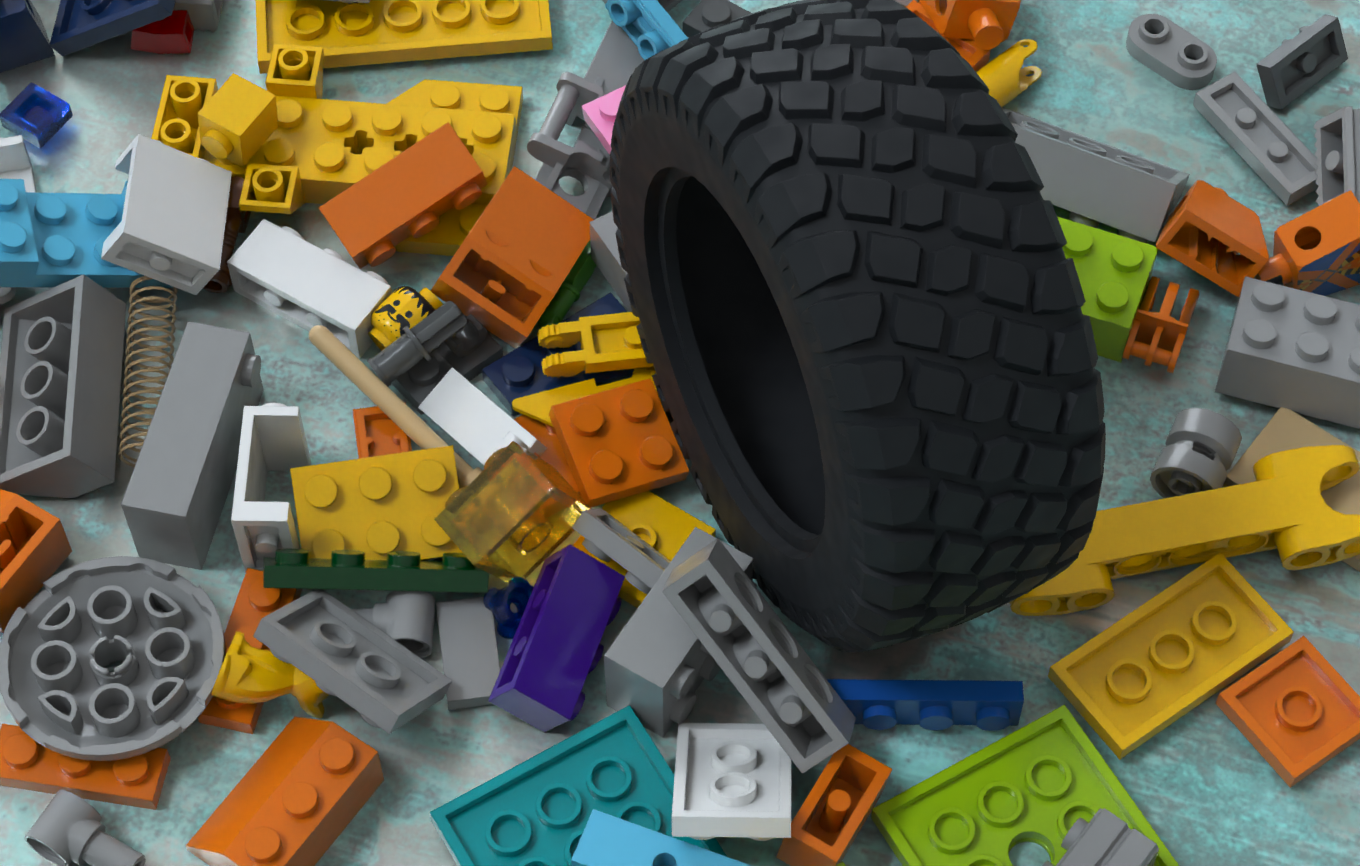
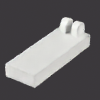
(474, 418)

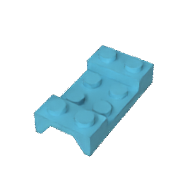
(59, 238)

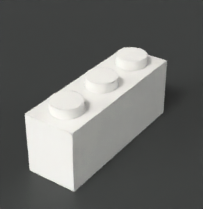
(307, 284)

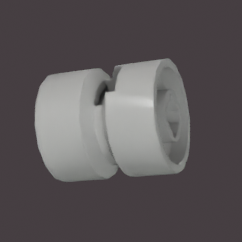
(1196, 453)

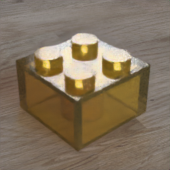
(512, 513)

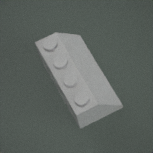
(1100, 180)
(61, 390)

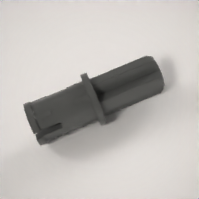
(418, 342)

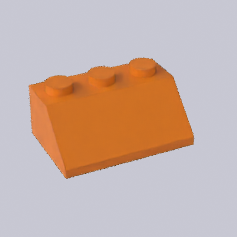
(292, 799)

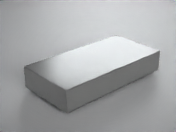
(468, 651)

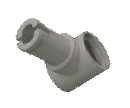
(406, 619)
(73, 832)

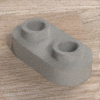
(1165, 50)

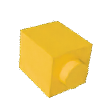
(237, 120)

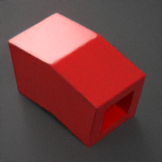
(165, 36)

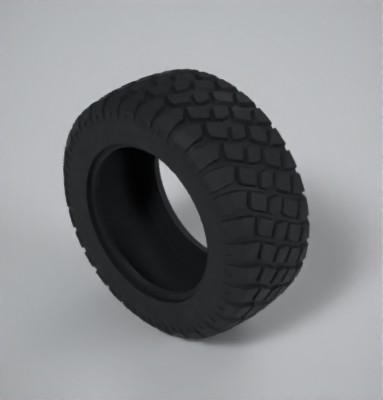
(859, 317)

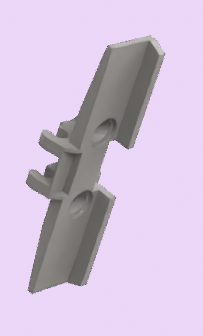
(588, 158)

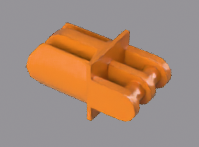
(1156, 334)

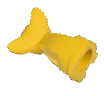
(259, 676)

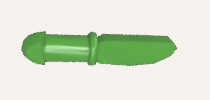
(570, 289)

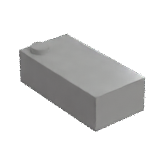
(192, 446)

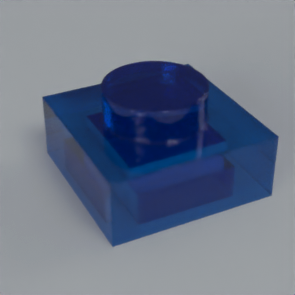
(36, 115)

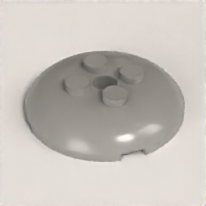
(104, 614)

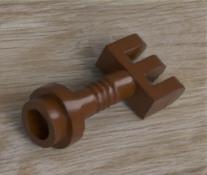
(235, 223)

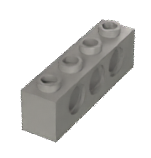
(759, 655)

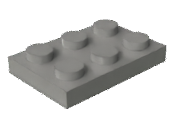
(352, 659)

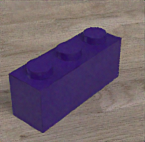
(558, 639)

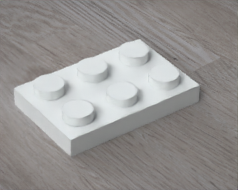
(730, 783)

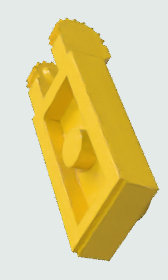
(606, 342)

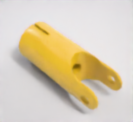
(1004, 72)

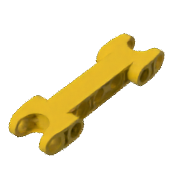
(1274, 512)

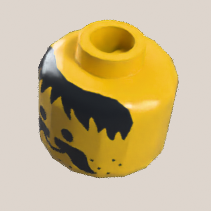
(400, 309)

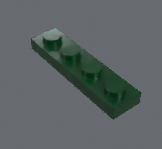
(352, 572)

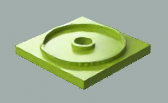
(1009, 794)

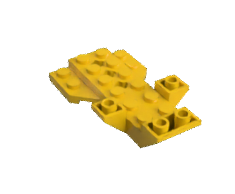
(336, 143)

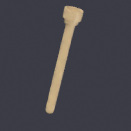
(385, 398)

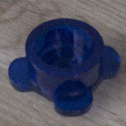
(499, 603)

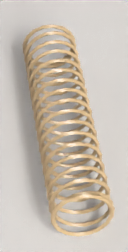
(150, 400)

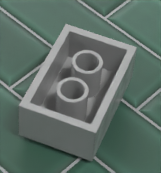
(1294, 352)
(658, 657)

